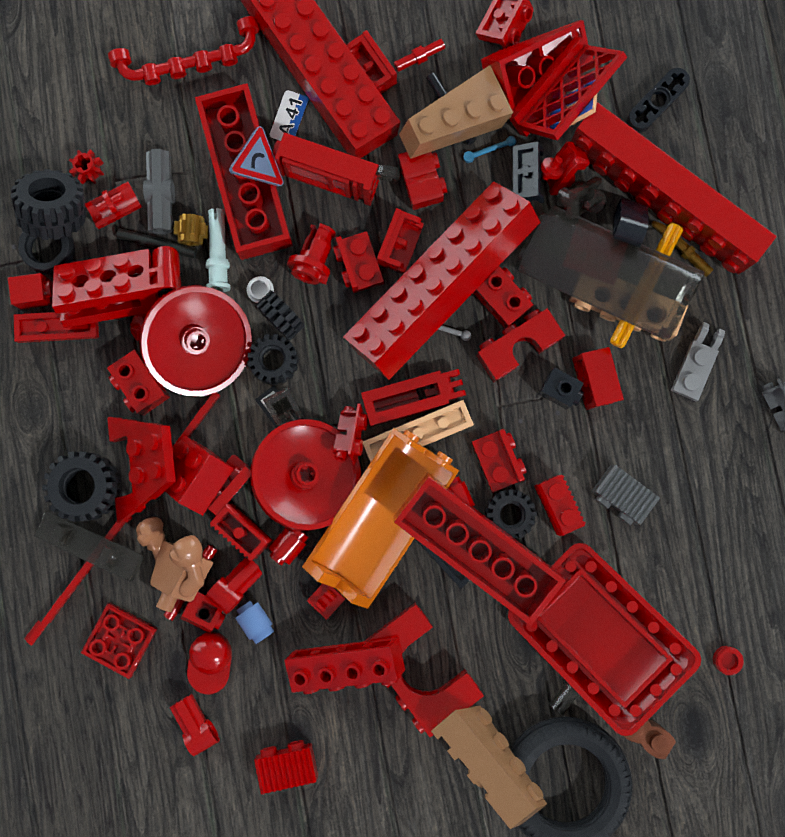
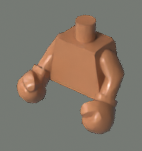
(178, 566)

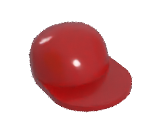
(209, 663)

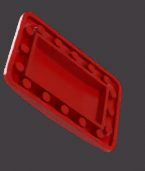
(609, 642)

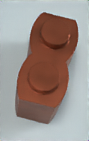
(653, 739)

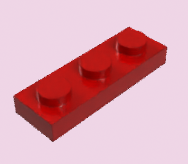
(47, 327)

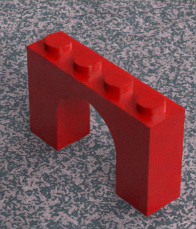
(426, 706)

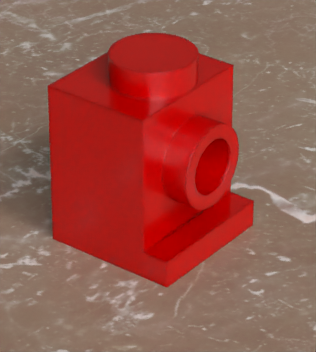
(200, 602)

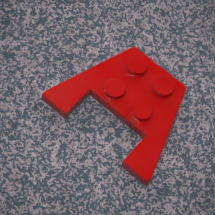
(149, 459)

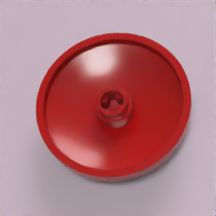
(195, 340)
(299, 477)

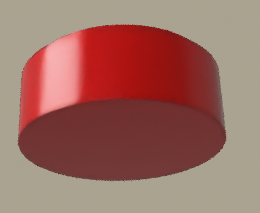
(728, 660)

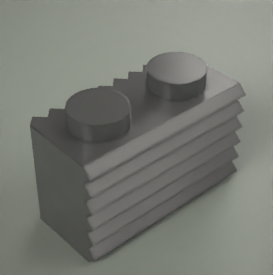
(624, 495)

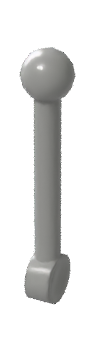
(465, 335)

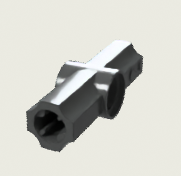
(159, 192)

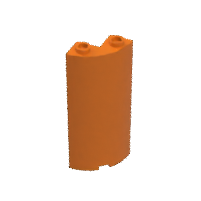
(363, 539)

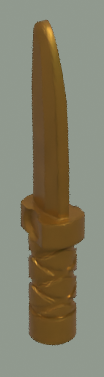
(688, 252)

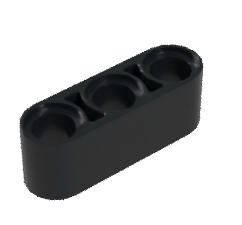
(630, 222)

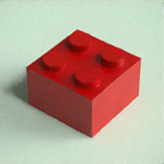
(197, 475)

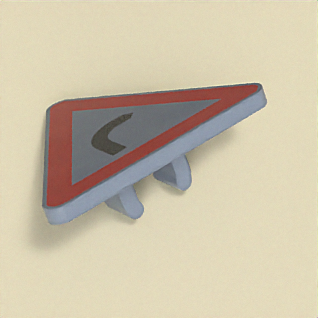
(257, 160)

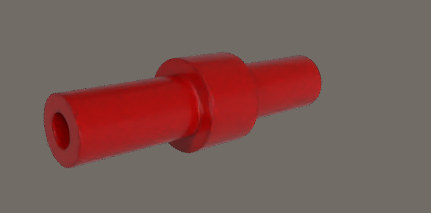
(419, 55)

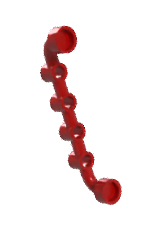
(176, 66)

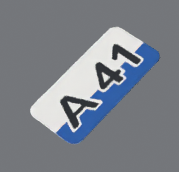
(289, 115)

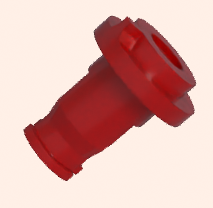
(310, 263)

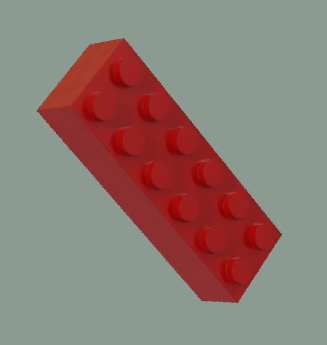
(250, 205)
(479, 549)

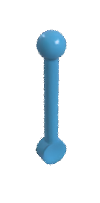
(469, 156)

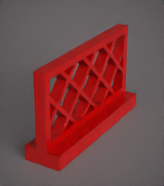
(558, 81)

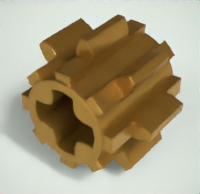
(190, 229)

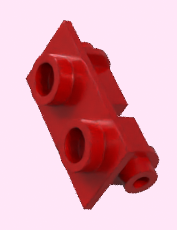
(350, 444)

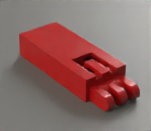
(402, 400)

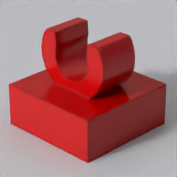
(326, 600)

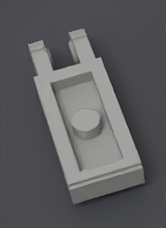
(697, 364)

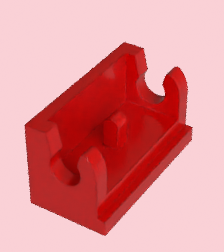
(373, 61)
(400, 241)
(599, 377)

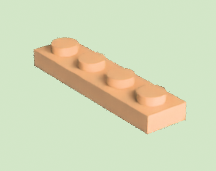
(428, 428)

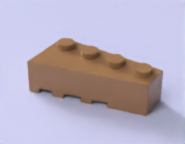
(459, 115)
(491, 764)

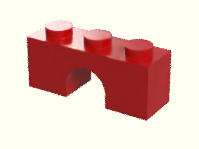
(539, 330)

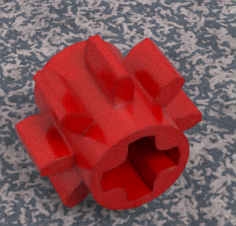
(79, 163)

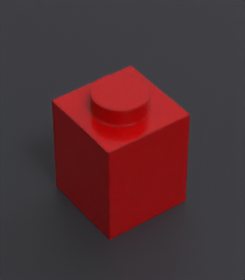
(30, 291)

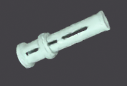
(217, 264)

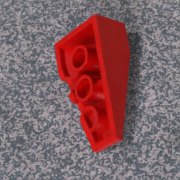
(525, 62)

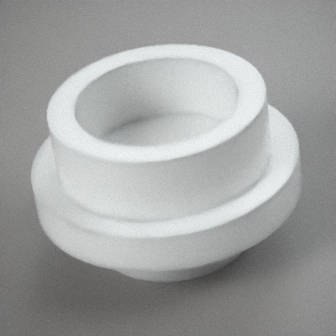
(258, 288)

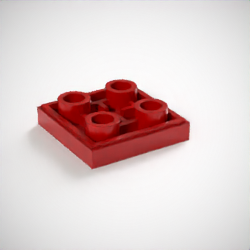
(119, 640)

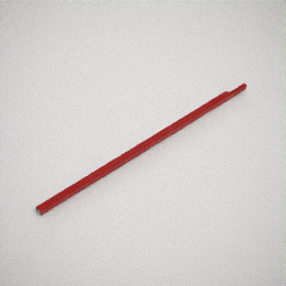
(39, 627)

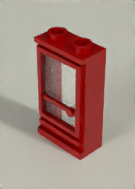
(326, 168)

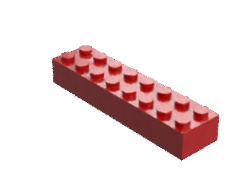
(327, 73)
(671, 191)
(442, 279)

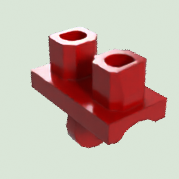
(561, 169)
(113, 205)

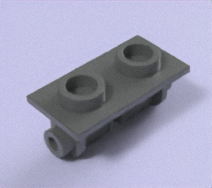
(775, 397)

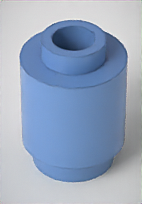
(254, 622)

